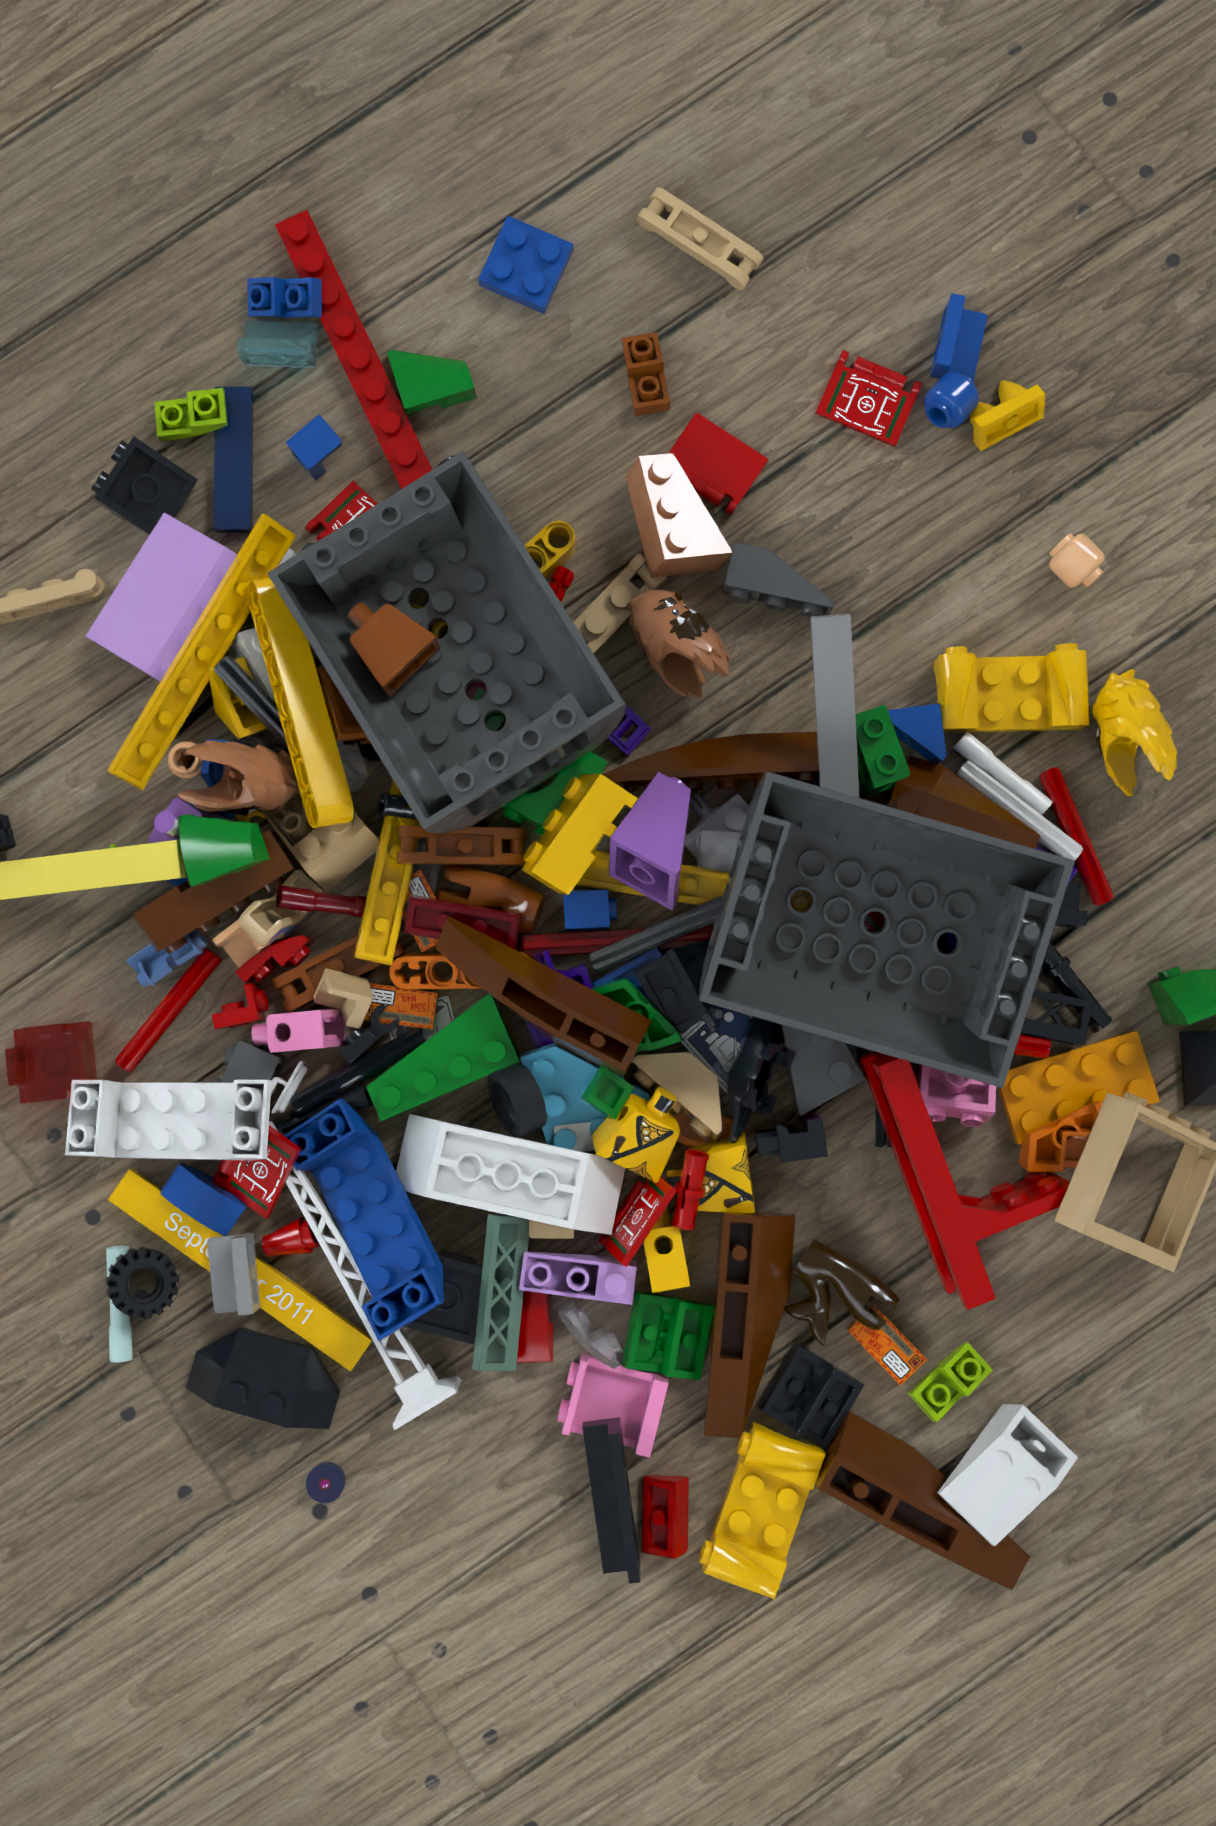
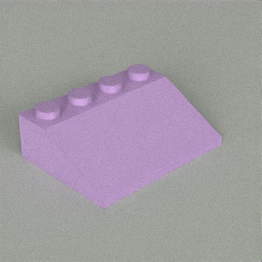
(161, 596)

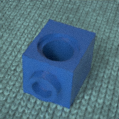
(589, 910)

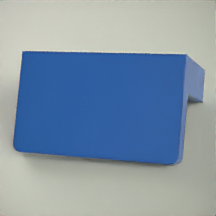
(958, 339)

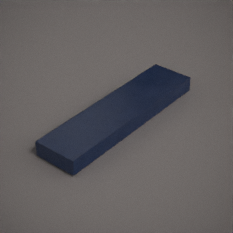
(234, 464)

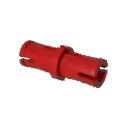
(690, 1189)

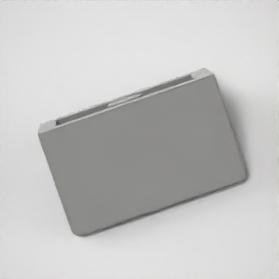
(234, 1274)

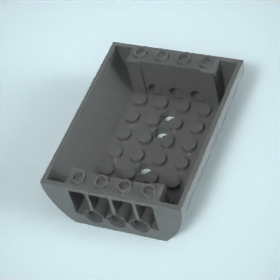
(502, 632)

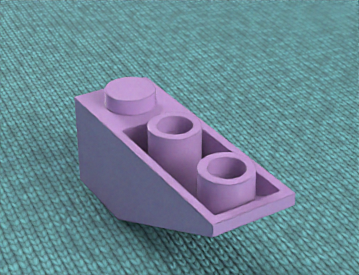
(578, 1276)

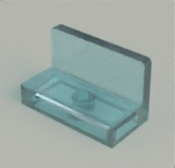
(279, 344)

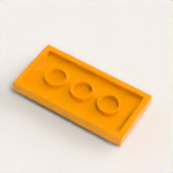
(1075, 1078)

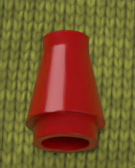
(290, 1239)

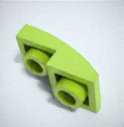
(192, 416)
(949, 1381)

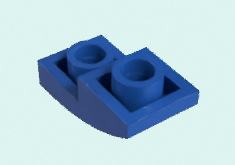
(285, 297)
(200, 1199)

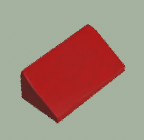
(665, 1515)

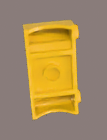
(1012, 691)
(761, 1510)

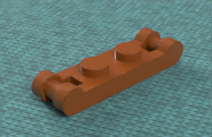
(462, 846)
(337, 958)

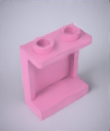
(613, 1393)

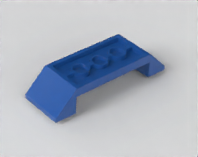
(372, 1216)

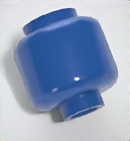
(951, 400)

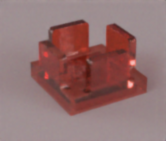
(49, 1059)

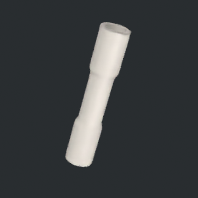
(984, 758)

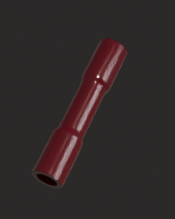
(310, 900)

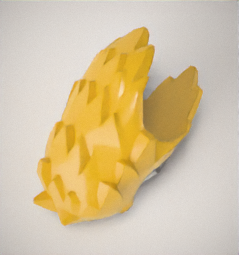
(1128, 719)

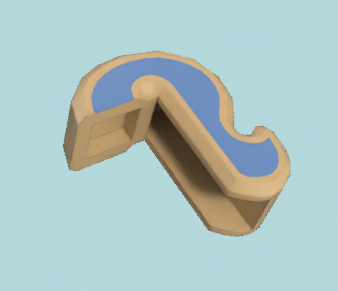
(267, 922)

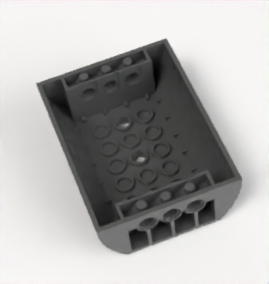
(892, 984)

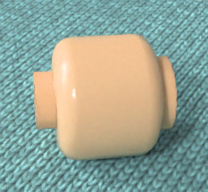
(1076, 560)

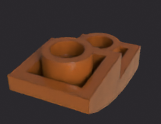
(645, 374)

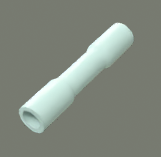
(120, 1328)

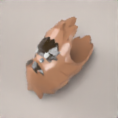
(676, 641)
(250, 778)

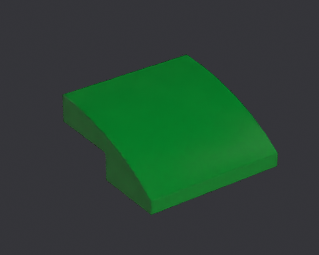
(667, 1335)

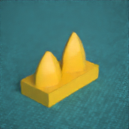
(1017, 411)

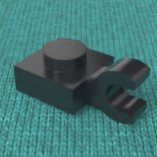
(361, 1040)

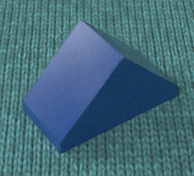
(921, 730)

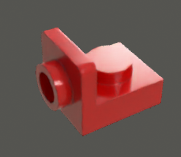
(237, 1014)

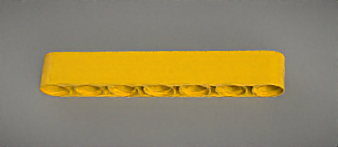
(300, 708)

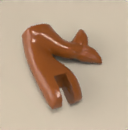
(495, 892)

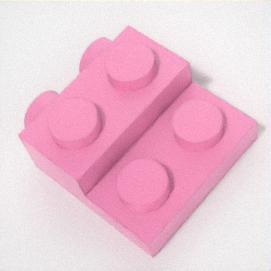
(956, 1097)

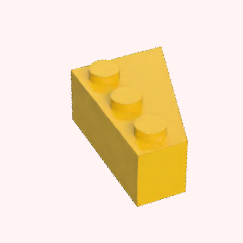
(575, 831)

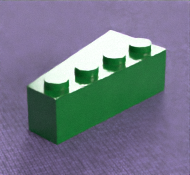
(453, 1057)

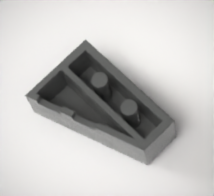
(819, 1068)

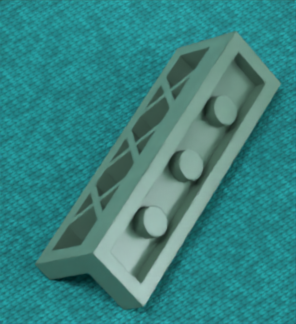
(500, 1294)

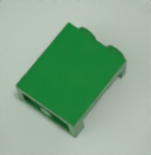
(878, 753)

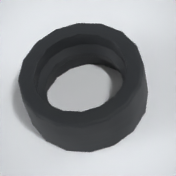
(517, 1100)

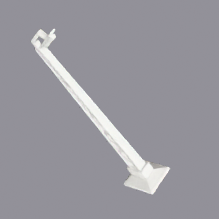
(421, 1388)

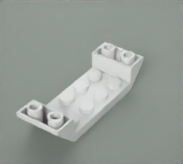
(169, 1120)
(509, 1175)

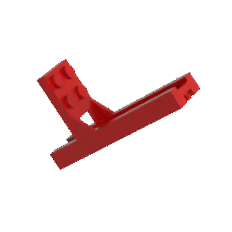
(947, 1218)

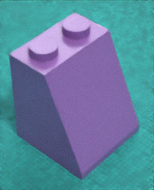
(651, 841)

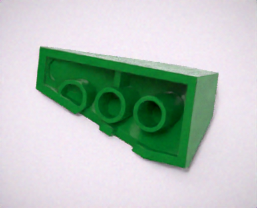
(1184, 995)

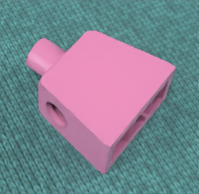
(301, 1030)

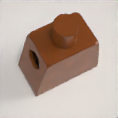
(390, 644)

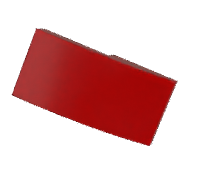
(286, 952)
(535, 1329)

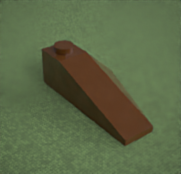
(947, 798)

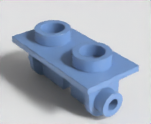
(154, 966)

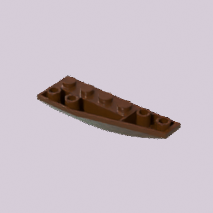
(727, 761)
(548, 1000)
(747, 1310)
(900, 1491)

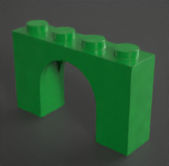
(537, 805)

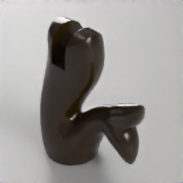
(852, 1282)

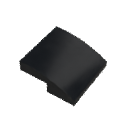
(810, 1395)

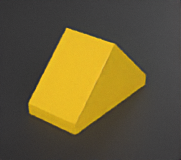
(231, 708)

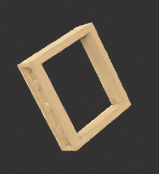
(1182, 1195)

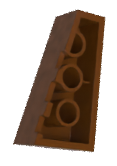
(188, 907)

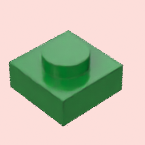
(607, 1092)

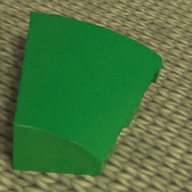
(430, 380)
(218, 847)
(660, 1031)

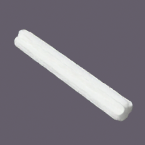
(1049, 834)

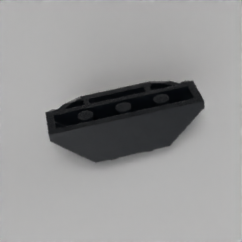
(265, 1380)

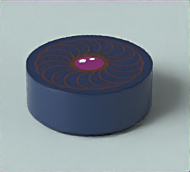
(325, 1482)

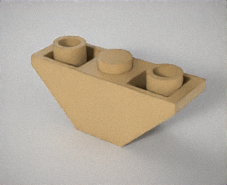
(690, 1082)

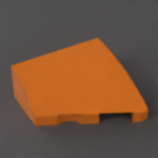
(1059, 1141)

